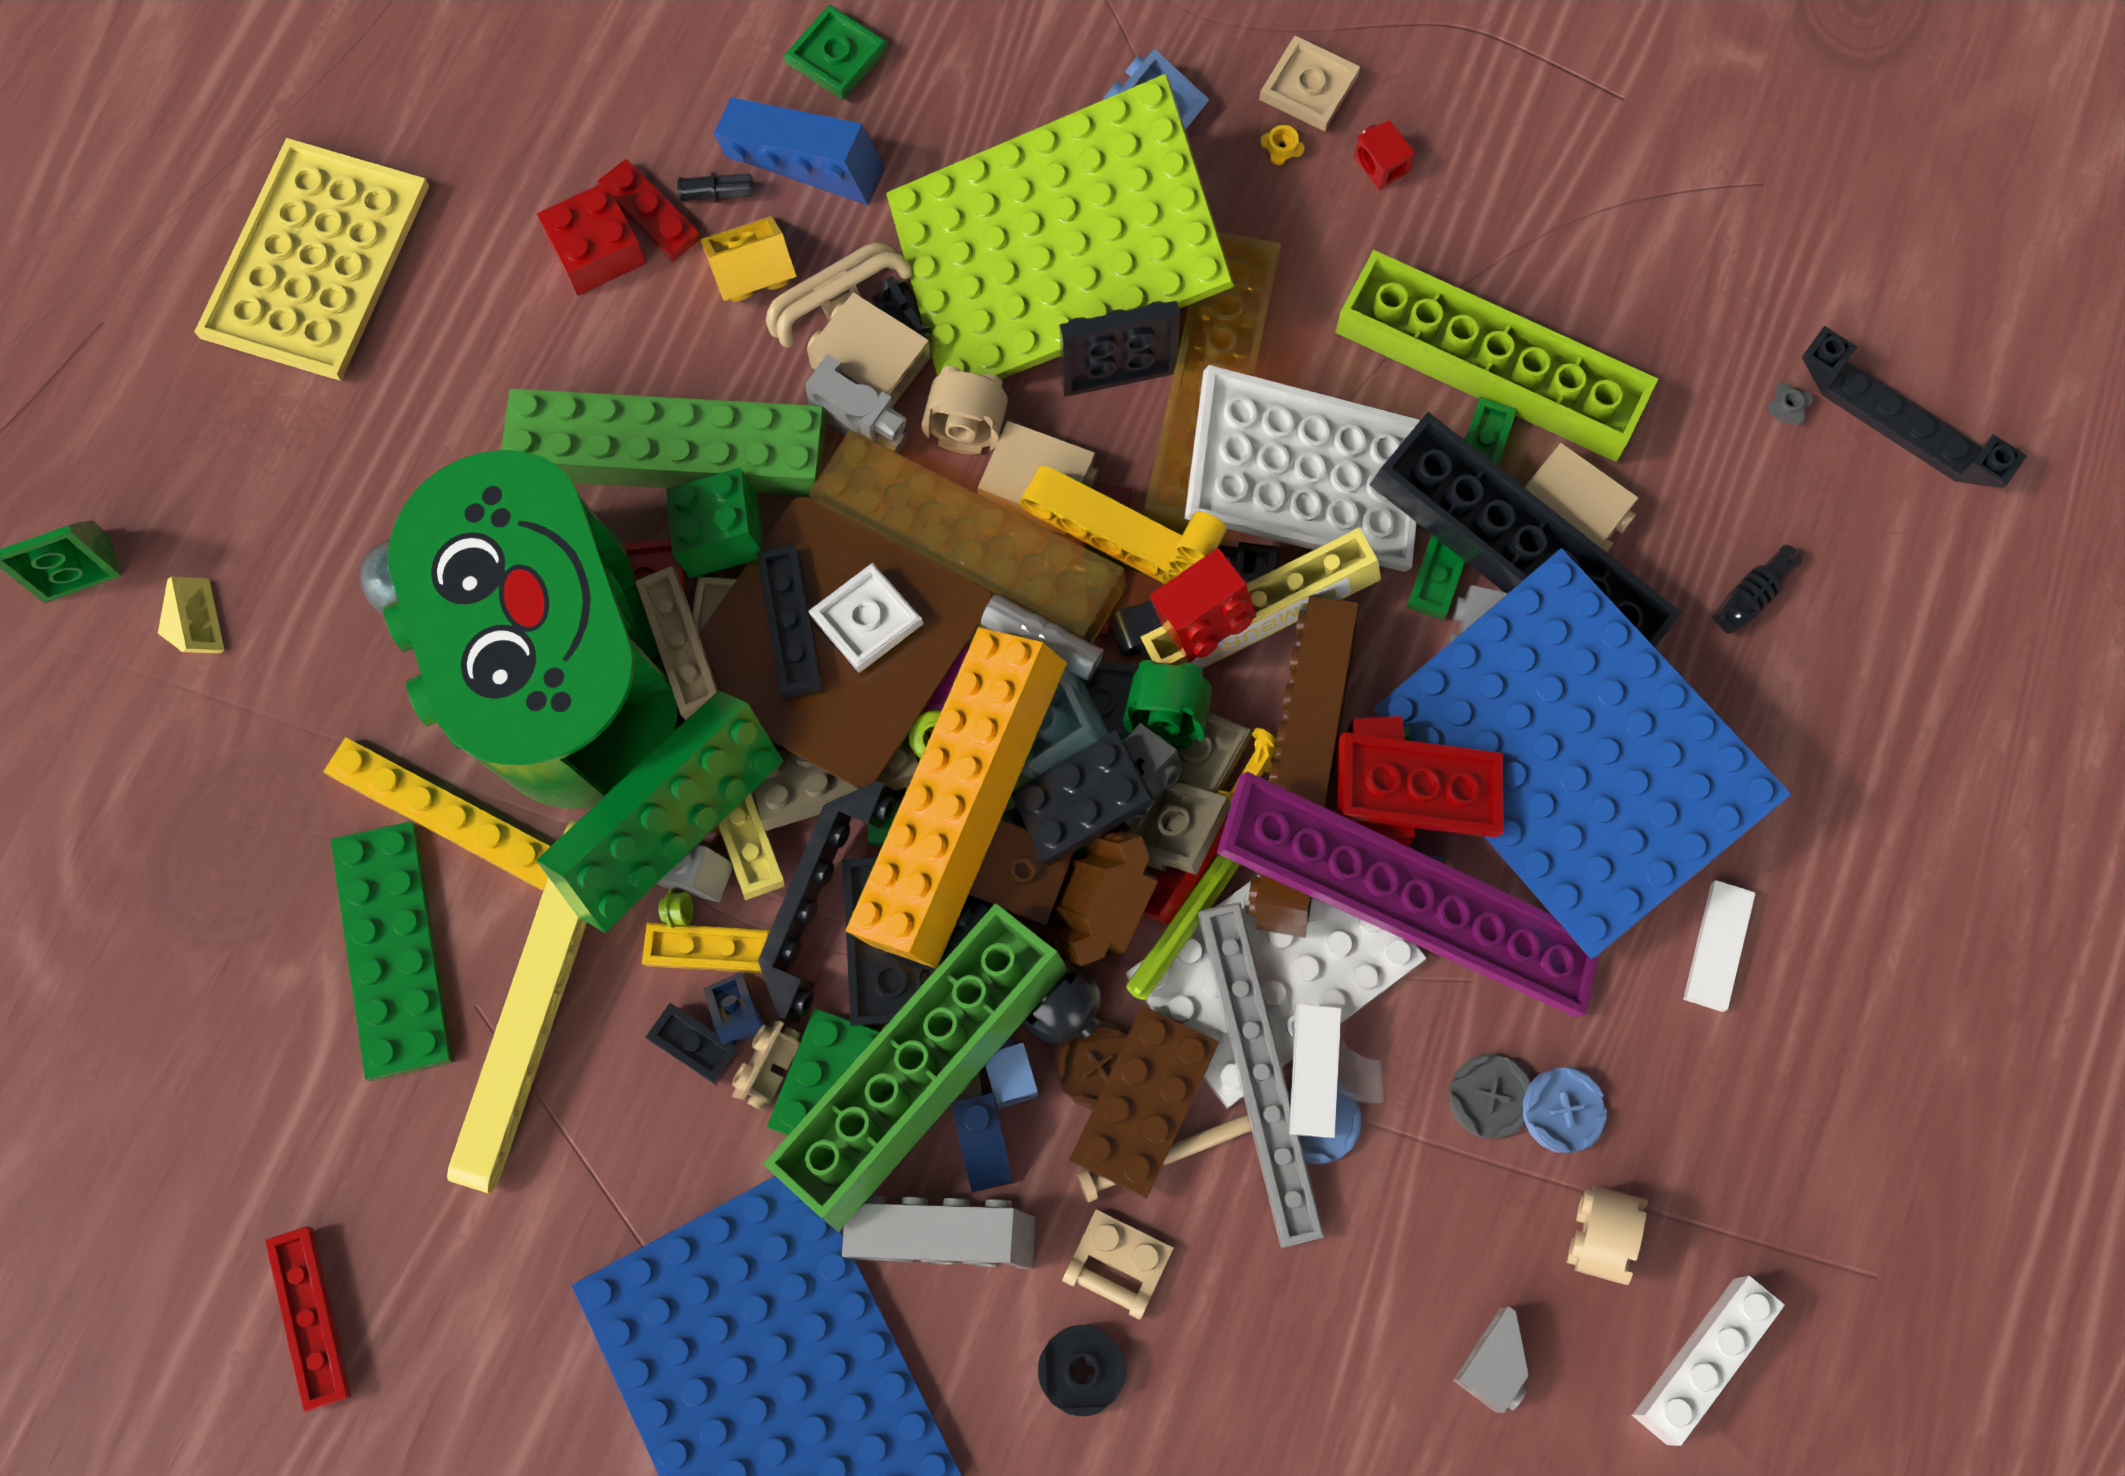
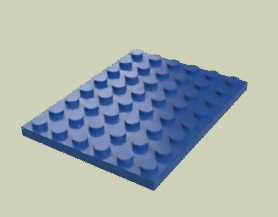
(1608, 754)
(760, 1350)

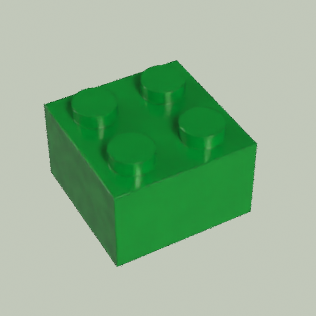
(714, 523)

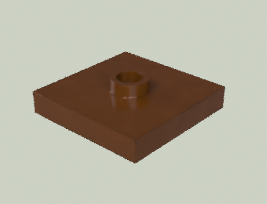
(1017, 877)

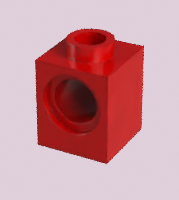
(1383, 154)

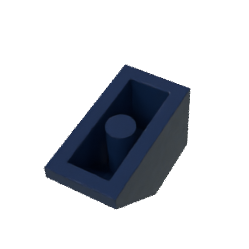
(982, 1142)

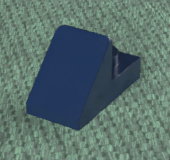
(733, 1009)

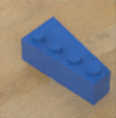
(802, 147)

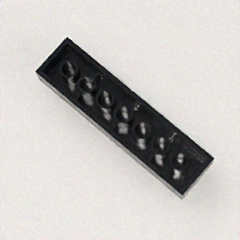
(1502, 524)

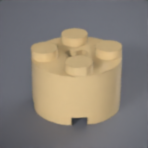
(965, 411)
(1609, 1234)

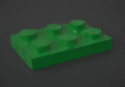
(821, 1059)

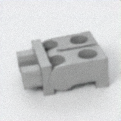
(855, 406)

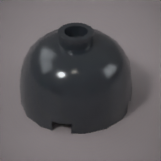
(1067, 1008)

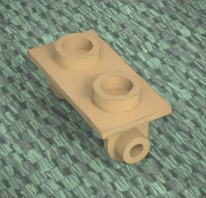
(755, 1077)

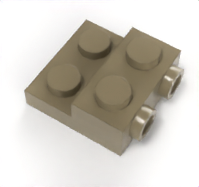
(1181, 827)

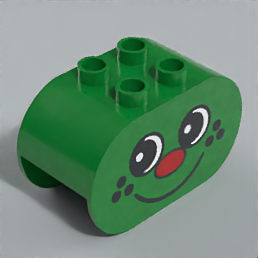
(526, 629)

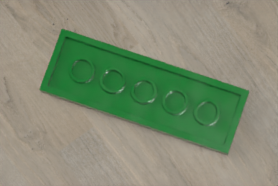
(391, 951)

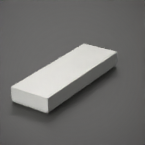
(1719, 946)
(1315, 1071)

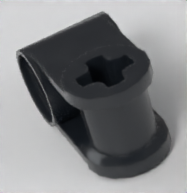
(1131, 624)

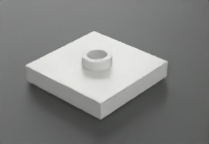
(865, 617)

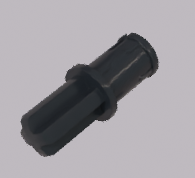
(715, 187)

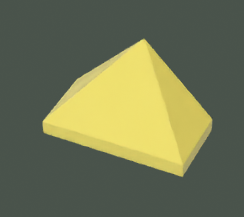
(190, 616)

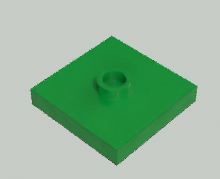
(836, 52)

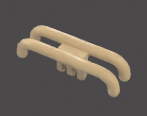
(831, 287)

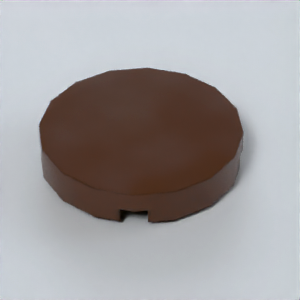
(1087, 1063)

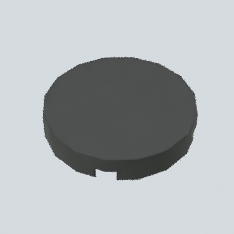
(1489, 1096)

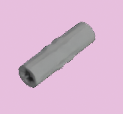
(1012, 619)

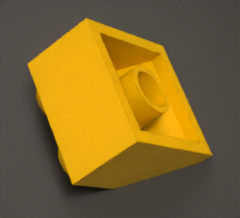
(749, 259)

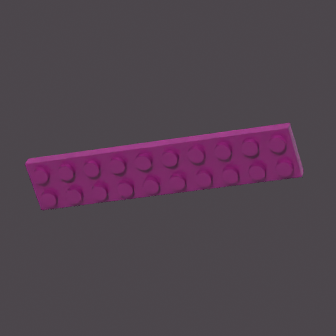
(1405, 893)

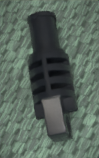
(1756, 590)

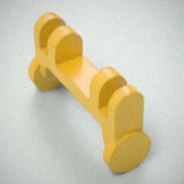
(1260, 759)

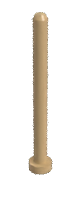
(1092, 1184)

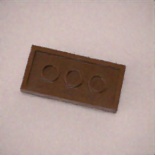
(1144, 1102)

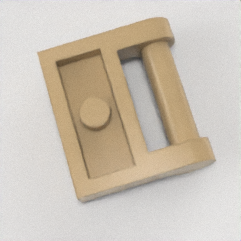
(1125, 1251)

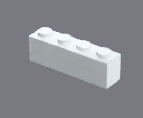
(1708, 1360)

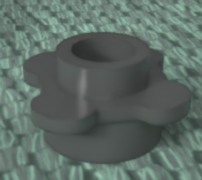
(1782, 411)

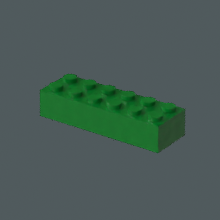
(660, 811)

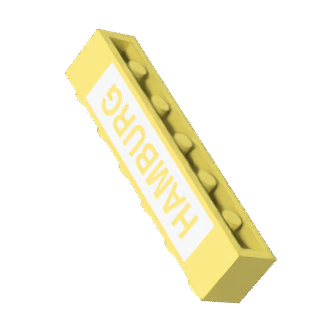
(1326, 572)

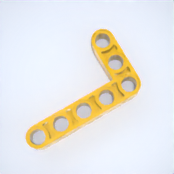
(1118, 528)

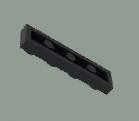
(789, 622)

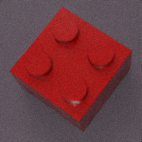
(591, 238)
(1204, 605)

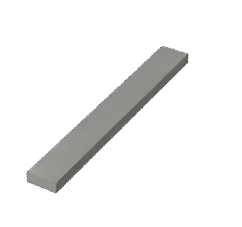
(1260, 1075)

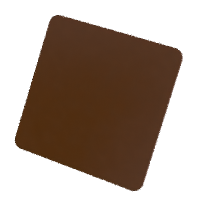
(860, 715)

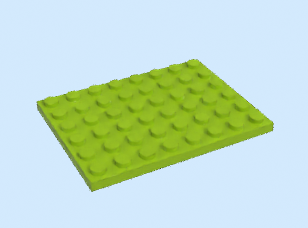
(1059, 230)

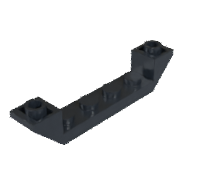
(1904, 421)
(789, 992)

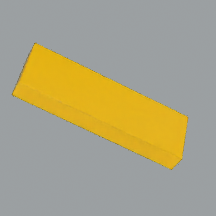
(703, 947)

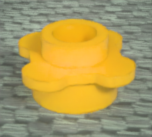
(1282, 135)

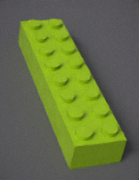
(1495, 355)

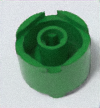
(1169, 702)

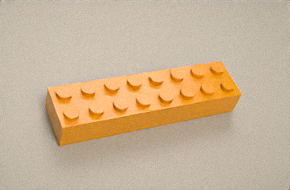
(957, 796)

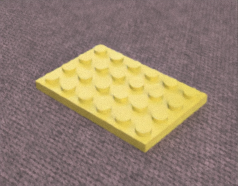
(312, 259)

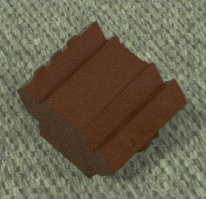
(1101, 899)

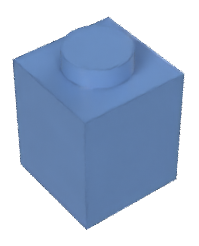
(1011, 1075)

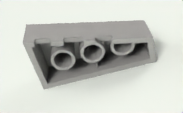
(940, 1233)

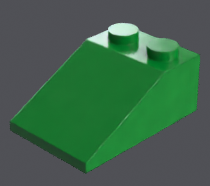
(61, 561)

